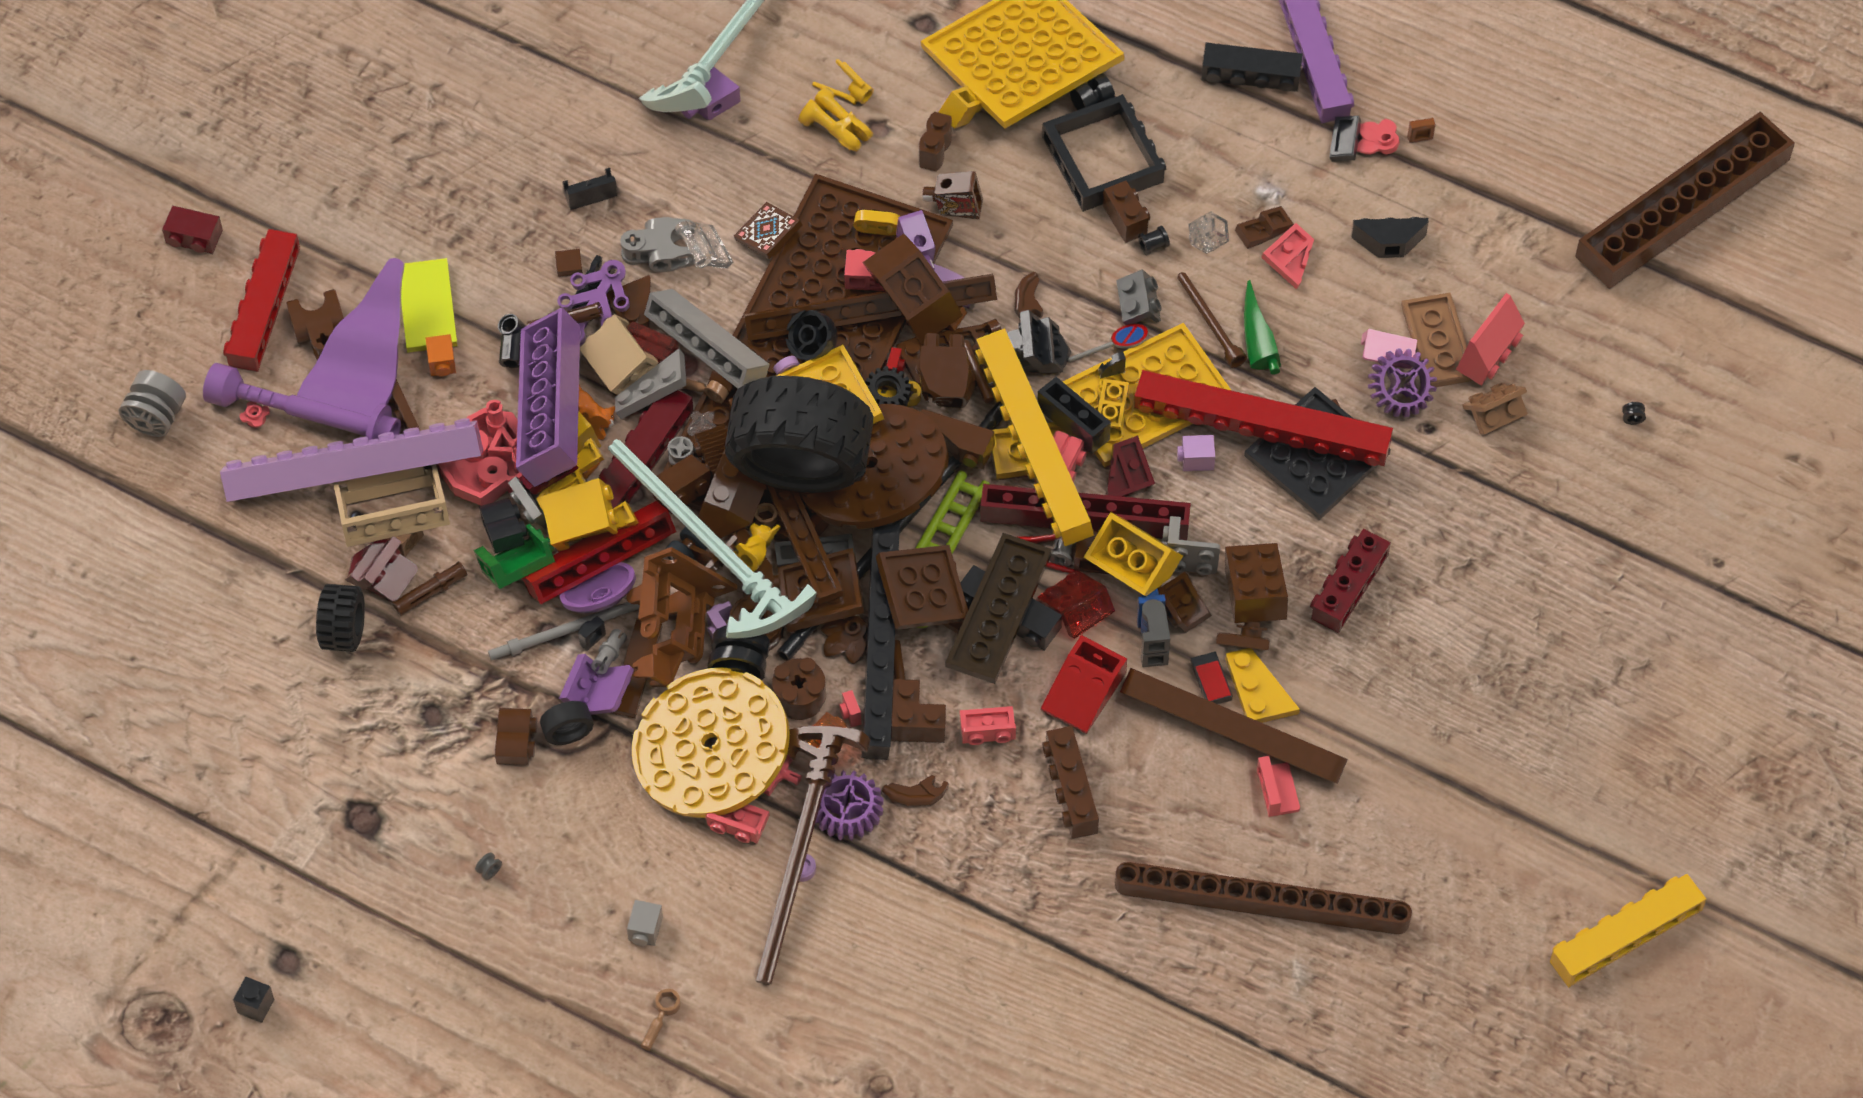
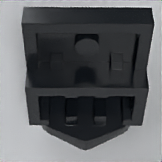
(1039, 344)

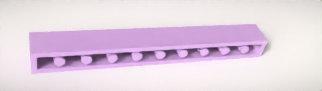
(351, 460)

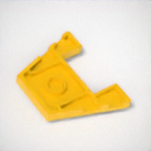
(586, 459)

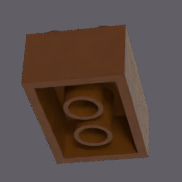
(1256, 583)

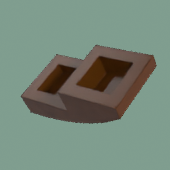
(1264, 228)

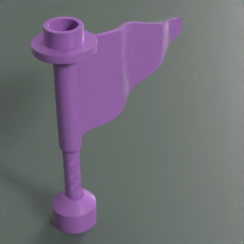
(352, 374)

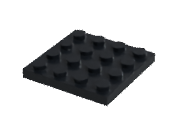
(1310, 477)

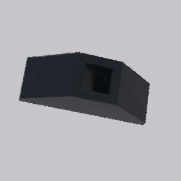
(1389, 236)

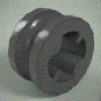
(488, 866)

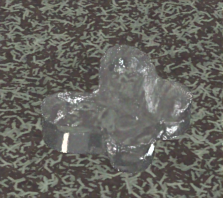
(700, 422)

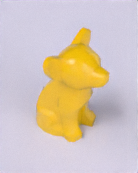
(755, 549)

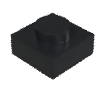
(591, 632)

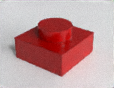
(895, 360)

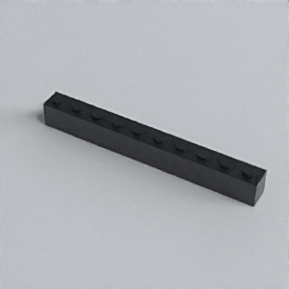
(879, 650)

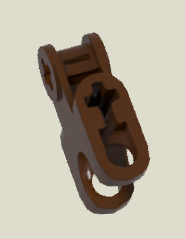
(316, 324)

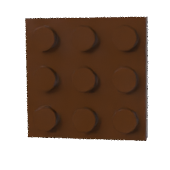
(793, 581)
(922, 586)

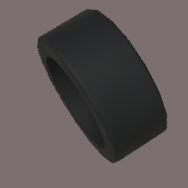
(566, 722)

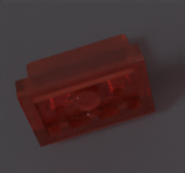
(1079, 601)

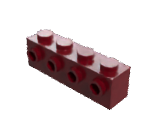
(1350, 580)

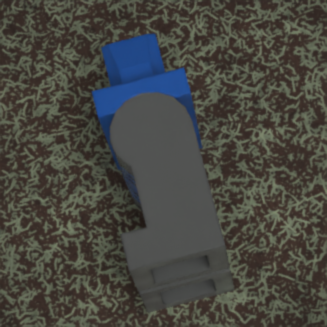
(1154, 629)

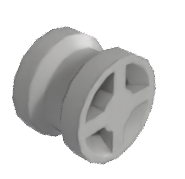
(678, 446)

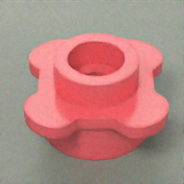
(254, 420)

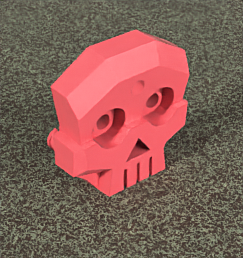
(471, 476)

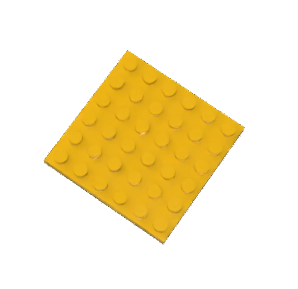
(1021, 54)

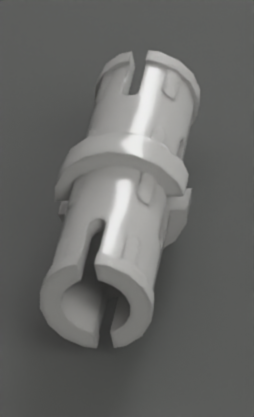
(609, 651)

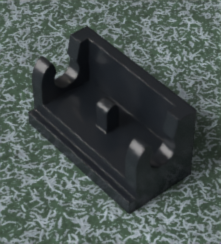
(590, 191)

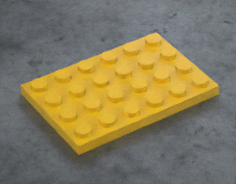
(1170, 354)

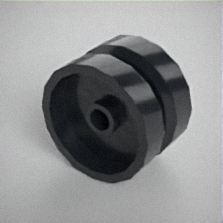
(739, 653)

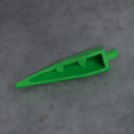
(1259, 338)

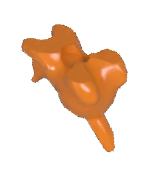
(596, 415)

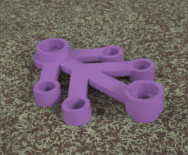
(598, 294)

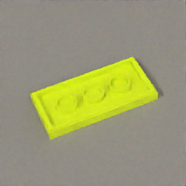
(427, 303)

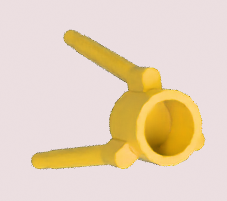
(858, 89)

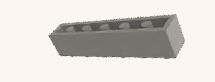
(705, 338)

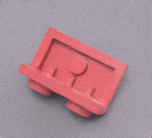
(987, 725)
(744, 823)

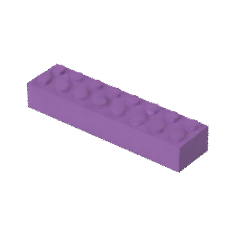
(548, 397)

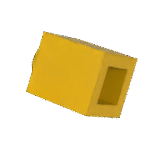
(961, 106)

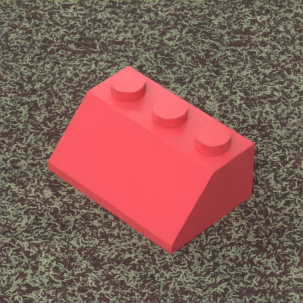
(1492, 342)

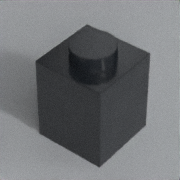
(253, 999)

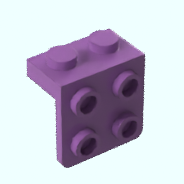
(599, 691)

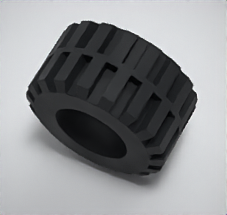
(340, 617)

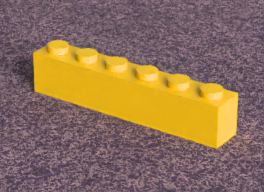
(1627, 930)

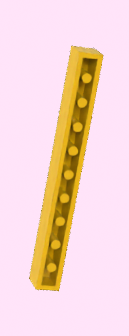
(1034, 438)

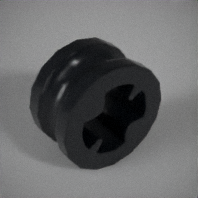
(1634, 413)

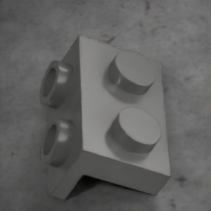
(1138, 297)

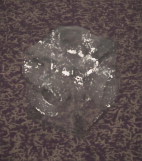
(1208, 232)

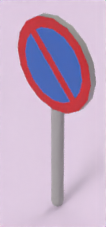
(1124, 337)

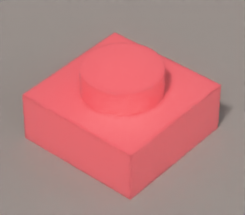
(850, 709)

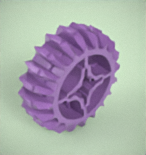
(1409, 388)
(866, 812)

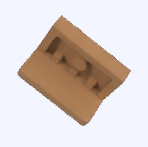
(1497, 407)

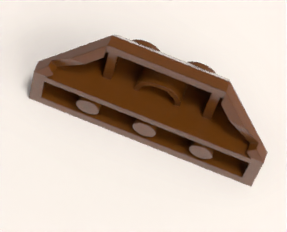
(730, 500)

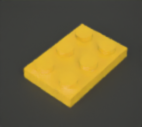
(1006, 456)

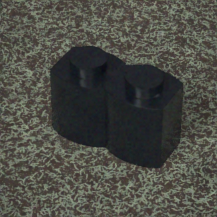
(502, 525)

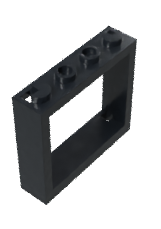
(1138, 180)

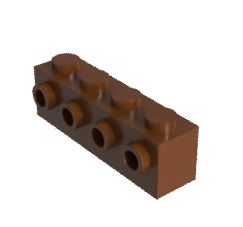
(1071, 782)

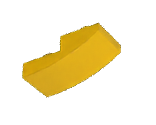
(1113, 401)

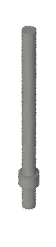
(516, 646)

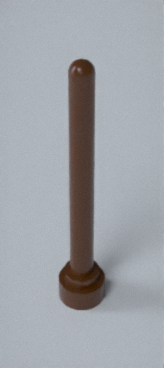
(1233, 355)

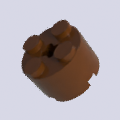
(800, 687)

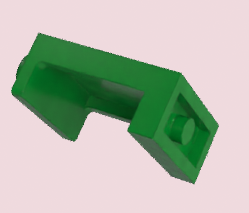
(518, 561)

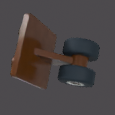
(697, 551)

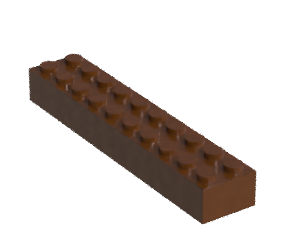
(1684, 200)

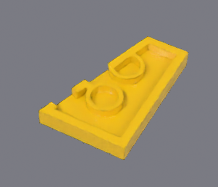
(1257, 688)

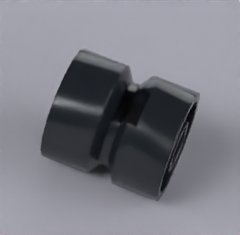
(1092, 92)

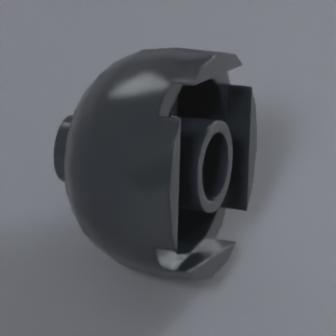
(811, 335)

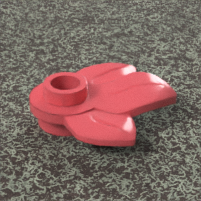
(1378, 137)

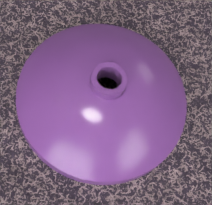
(600, 590)

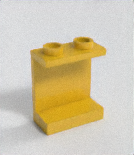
(579, 512)

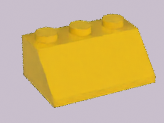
(1132, 555)

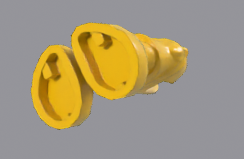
(842, 129)

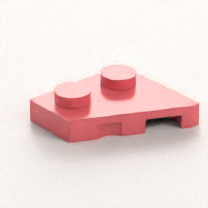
(1290, 254)

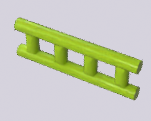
(948, 503)

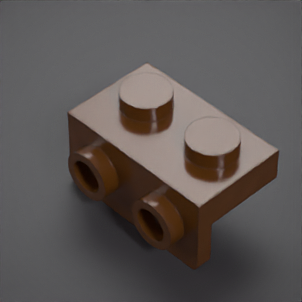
(1184, 603)

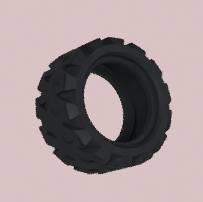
(799, 434)

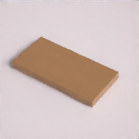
(1438, 336)

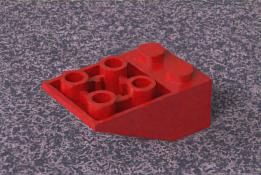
(1085, 684)

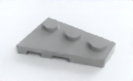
(652, 386)

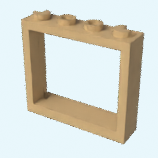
(396, 520)

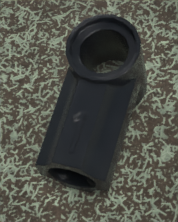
(510, 327)

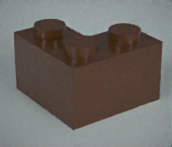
(913, 720)

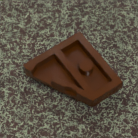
(638, 295)

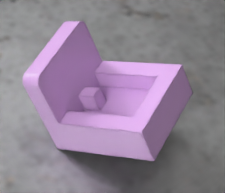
(717, 616)

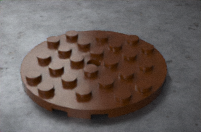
(908, 469)

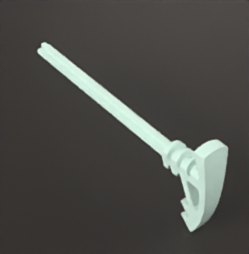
(690, 91)
(761, 589)

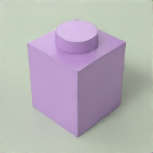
(1197, 453)

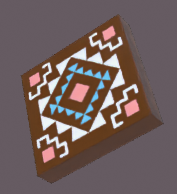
(768, 230)

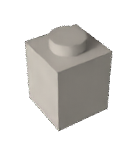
(644, 923)

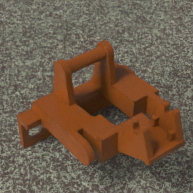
(689, 603)

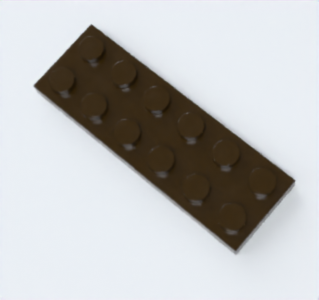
(998, 608)

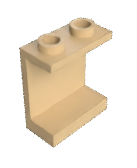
(617, 355)

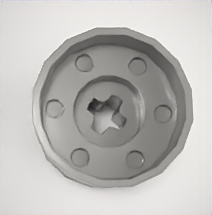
(152, 403)

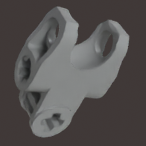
(656, 246)

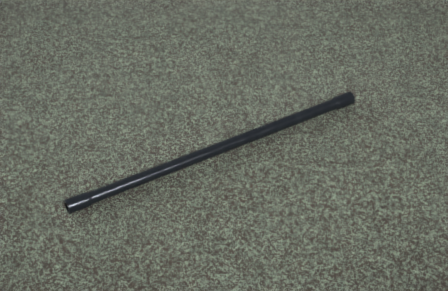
(797, 639)

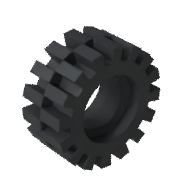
(892, 379)

